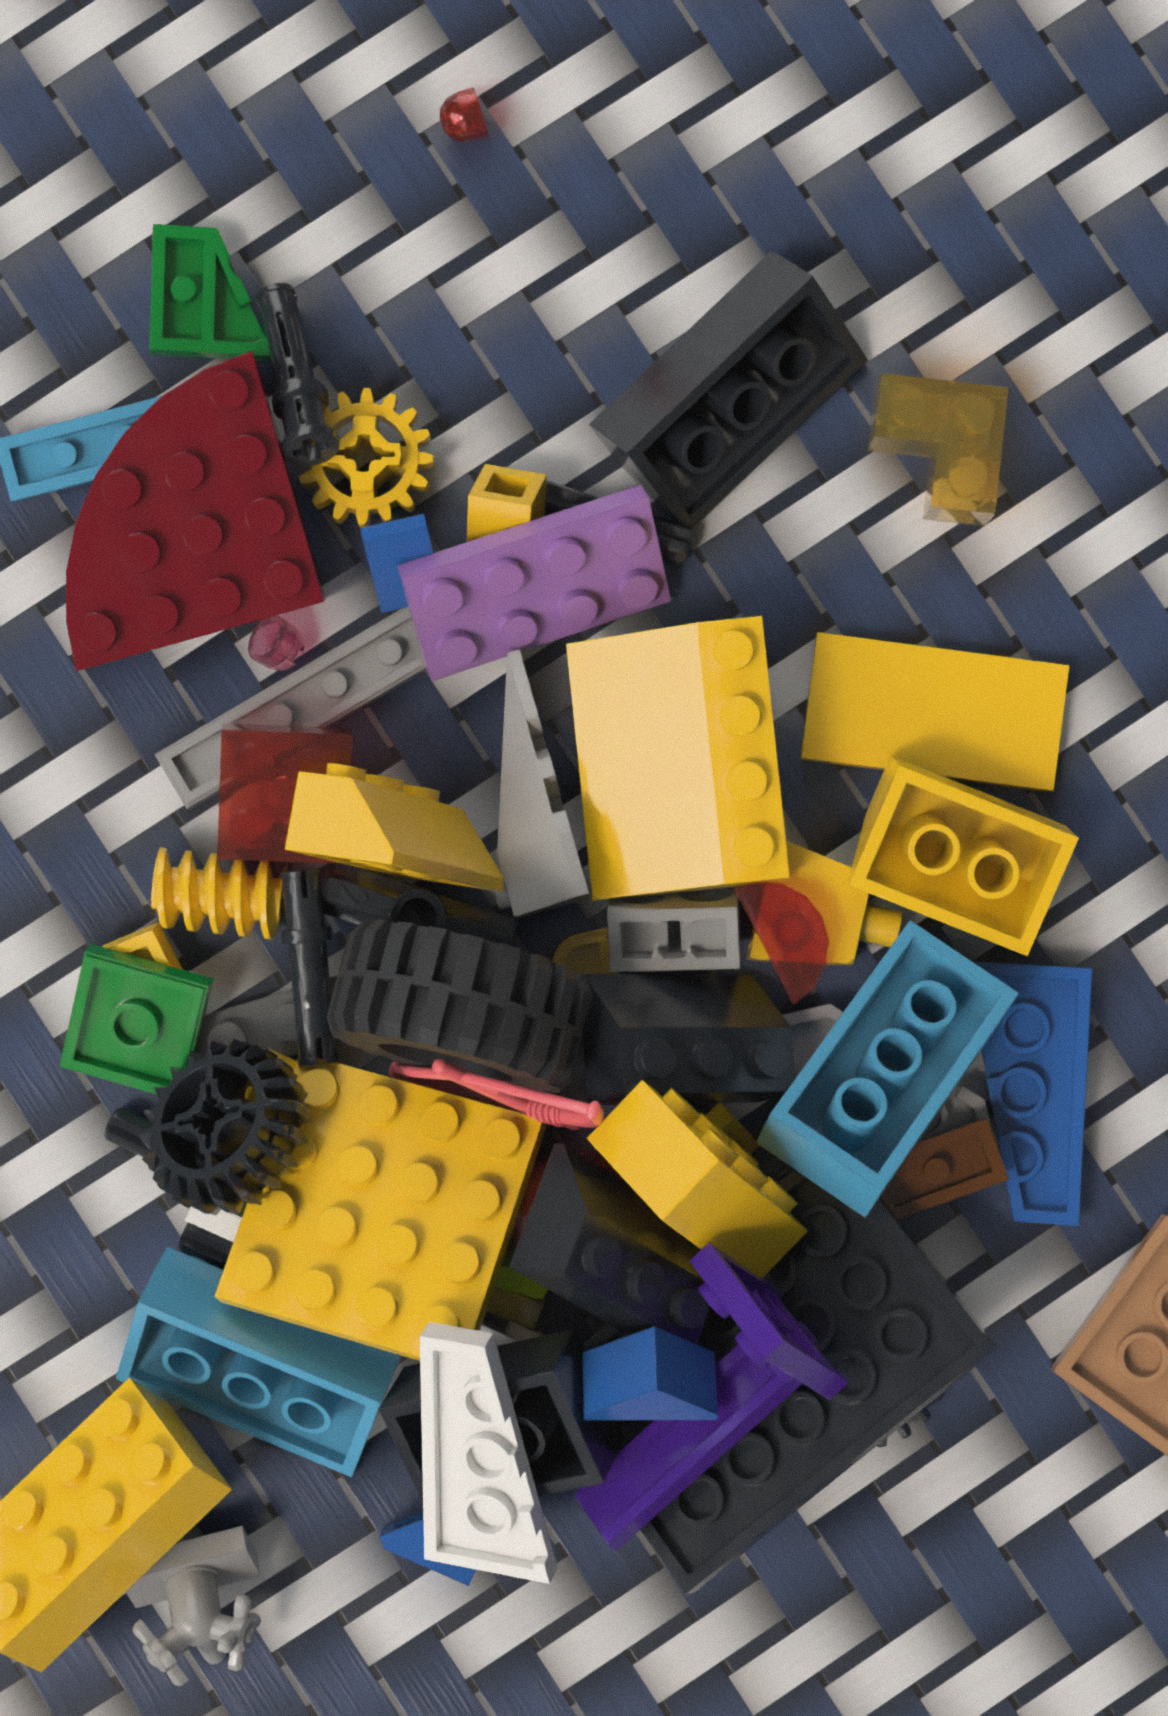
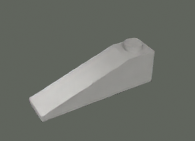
(533, 828)

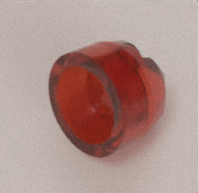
(463, 117)

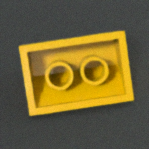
(387, 829)
(960, 855)

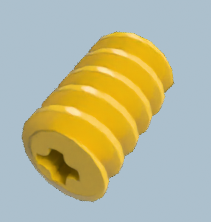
(217, 895)

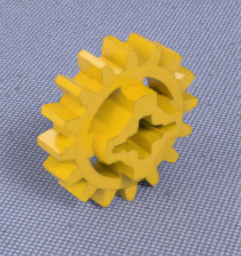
(395, 460)

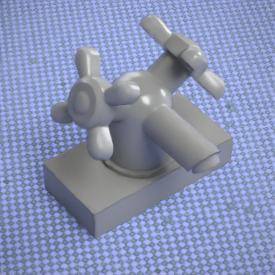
(190, 1582)

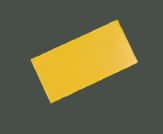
(935, 709)

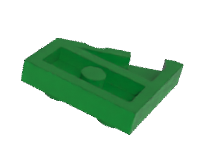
(198, 298)

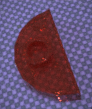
(789, 933)

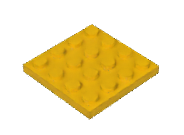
(388, 1213)

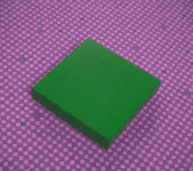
(133, 1019)

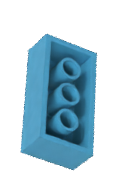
(886, 1068)

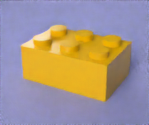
(698, 1178)

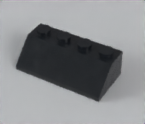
(730, 390)

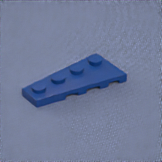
(1039, 1088)

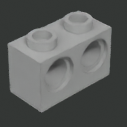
(675, 931)

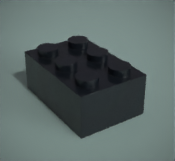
(548, 1406)

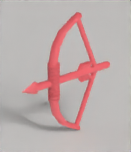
(464, 1083)

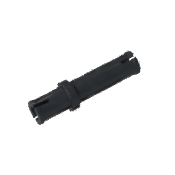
(308, 965)

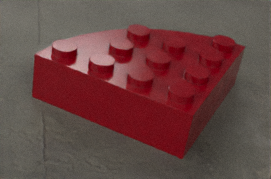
(189, 524)

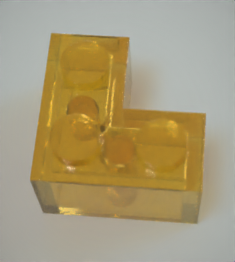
(954, 426)

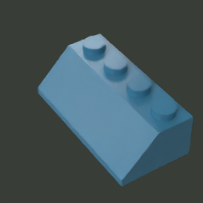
(254, 1370)

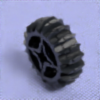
(241, 1139)

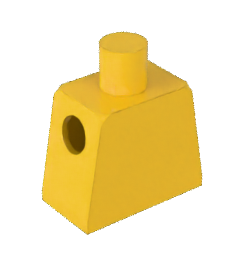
(842, 907)

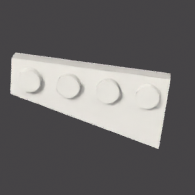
(475, 1468)

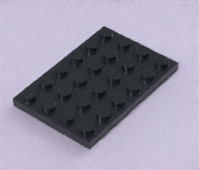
(878, 1320)

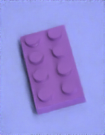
(535, 582)

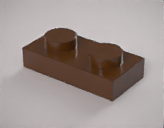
(946, 1169)

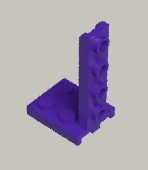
(751, 1381)

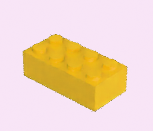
(97, 1520)

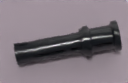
(302, 419)

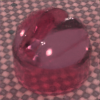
(275, 643)

